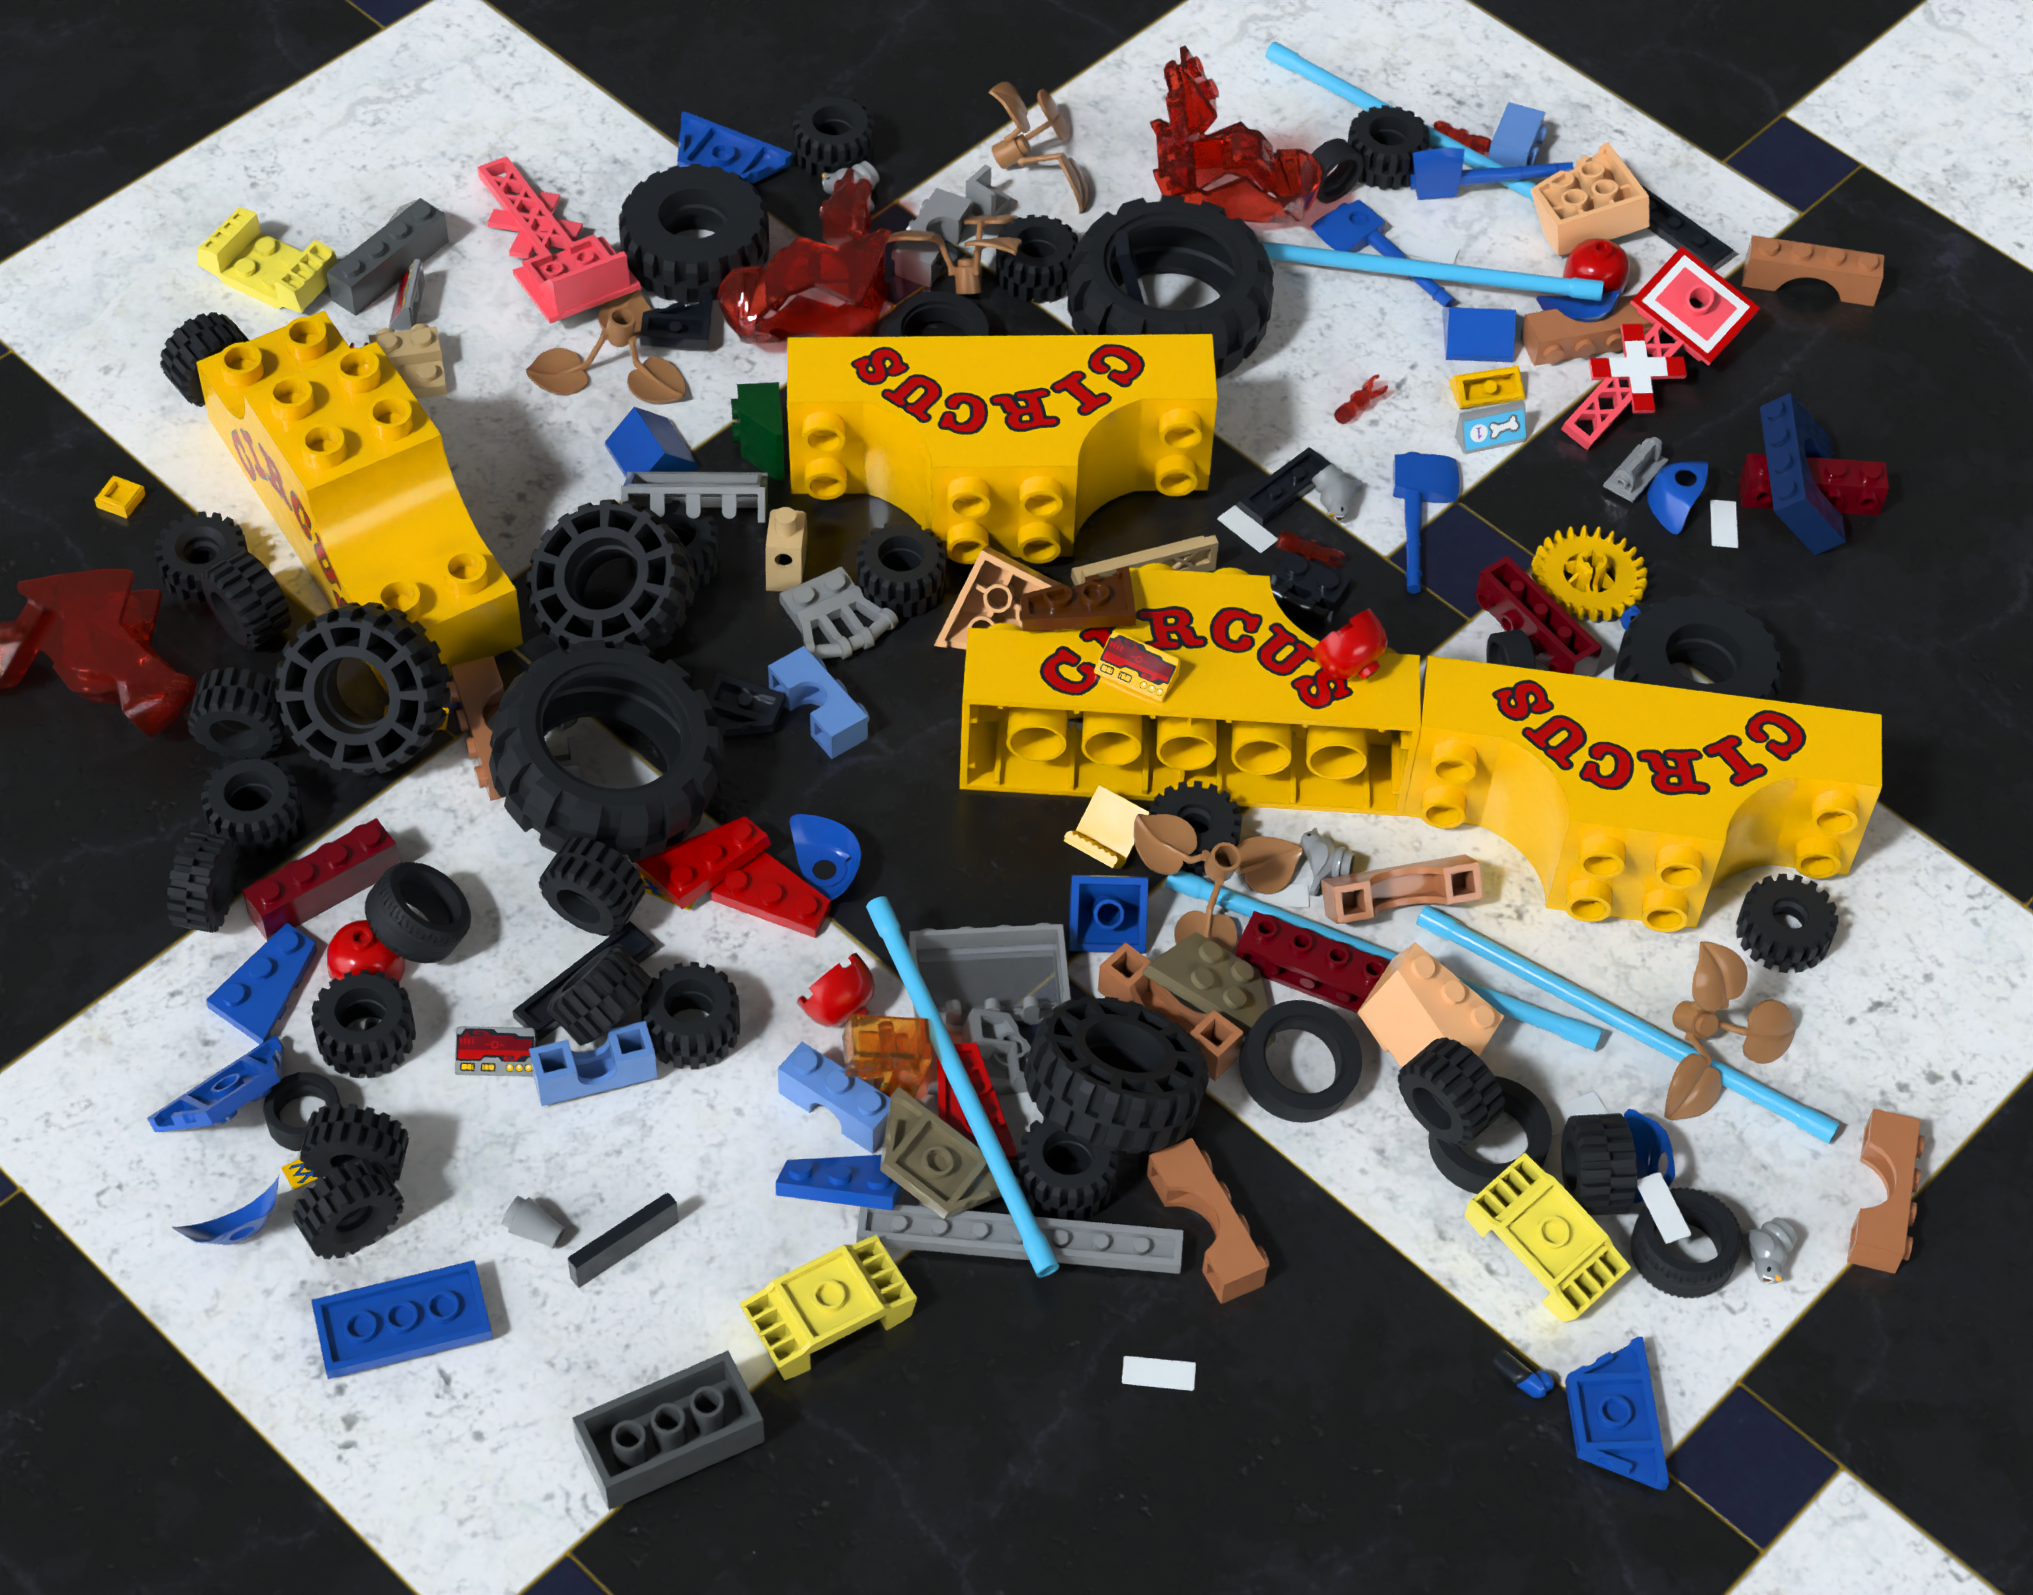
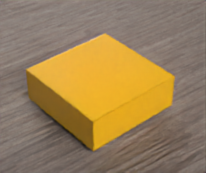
(120, 496)

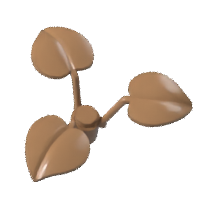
(1015, 147)
(968, 272)
(621, 320)
(1265, 861)
(1717, 979)

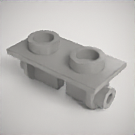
(1637, 470)

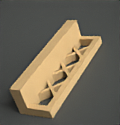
(1192, 554)

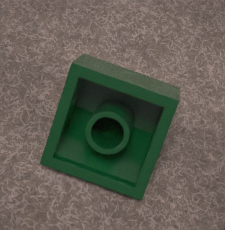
(759, 426)

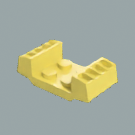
(264, 265)
(1548, 1236)
(827, 1303)

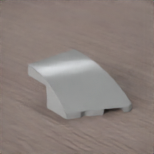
(1000, 1046)

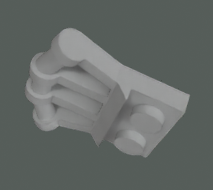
(829, 598)

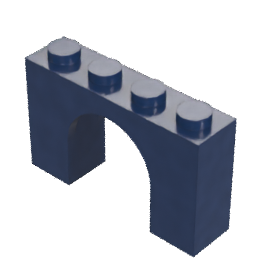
(1790, 438)

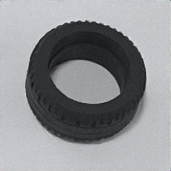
(402, 928)
(1681, 1277)

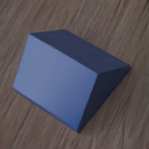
(1479, 334)
(648, 445)
(1107, 912)

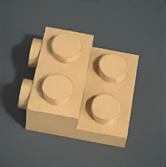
(415, 357)

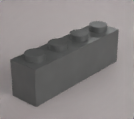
(381, 261)

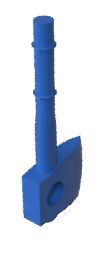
(1440, 173)
(1356, 226)
(1419, 480)

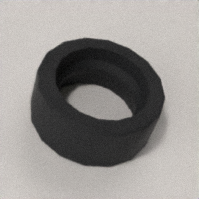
(1345, 176)
(1510, 649)
(286, 1090)

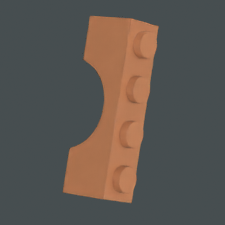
(1776, 261)
(1555, 337)
(479, 695)
(1432, 881)
(1123, 979)
(1186, 1180)
(1880, 1232)

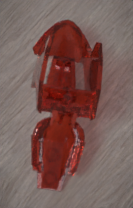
(1194, 160)
(846, 268)
(98, 644)

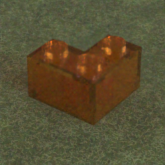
(887, 1050)

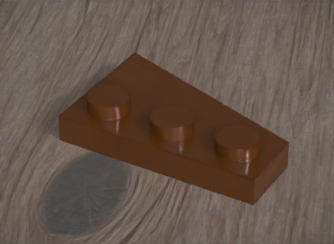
(1087, 605)

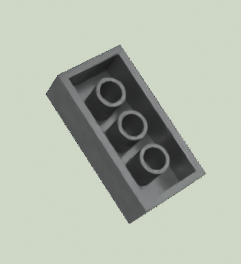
(668, 1429)

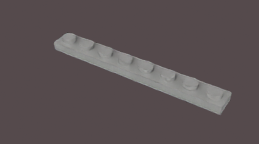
(998, 1237)

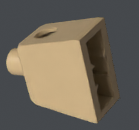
(785, 536)

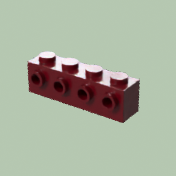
(1847, 484)
(1522, 604)
(321, 879)
(1310, 962)

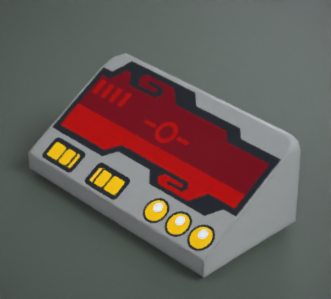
(408, 298)
(494, 1051)

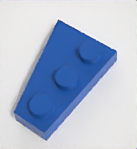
(261, 987)
(839, 1181)

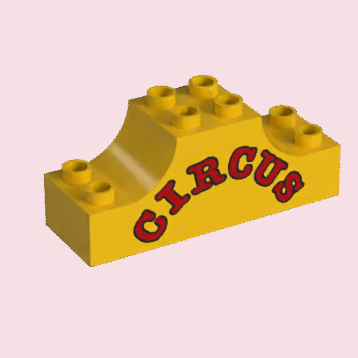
(1001, 432)
(360, 484)
(1240, 716)
(1638, 789)

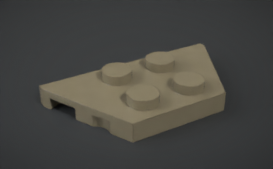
(1212, 981)
(934, 1159)

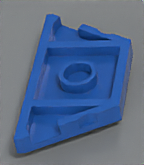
(735, 152)
(226, 1091)
(1617, 1416)

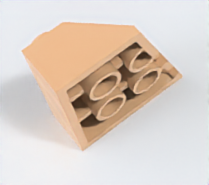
(1591, 202)
(990, 596)
(1423, 1002)

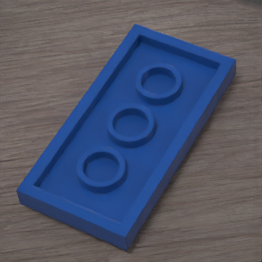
(401, 1319)

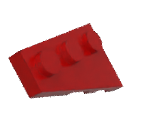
(703, 861)
(773, 894)
(951, 1111)

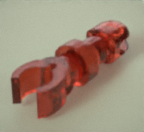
(1475, 142)
(1358, 401)
(1291, 542)

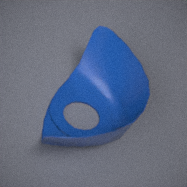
(1582, 309)
(1672, 501)
(825, 840)
(1650, 1143)
(236, 1225)

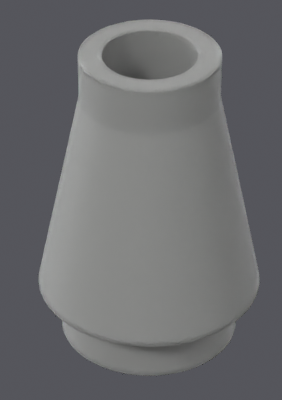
(532, 1222)

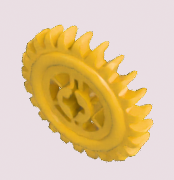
(1588, 559)

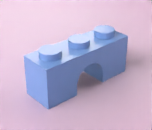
(805, 680)
(619, 1062)
(815, 1079)

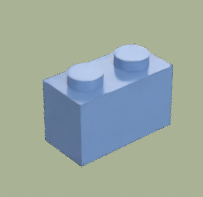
(1517, 136)

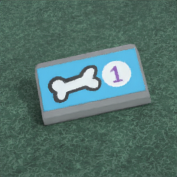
(1492, 427)

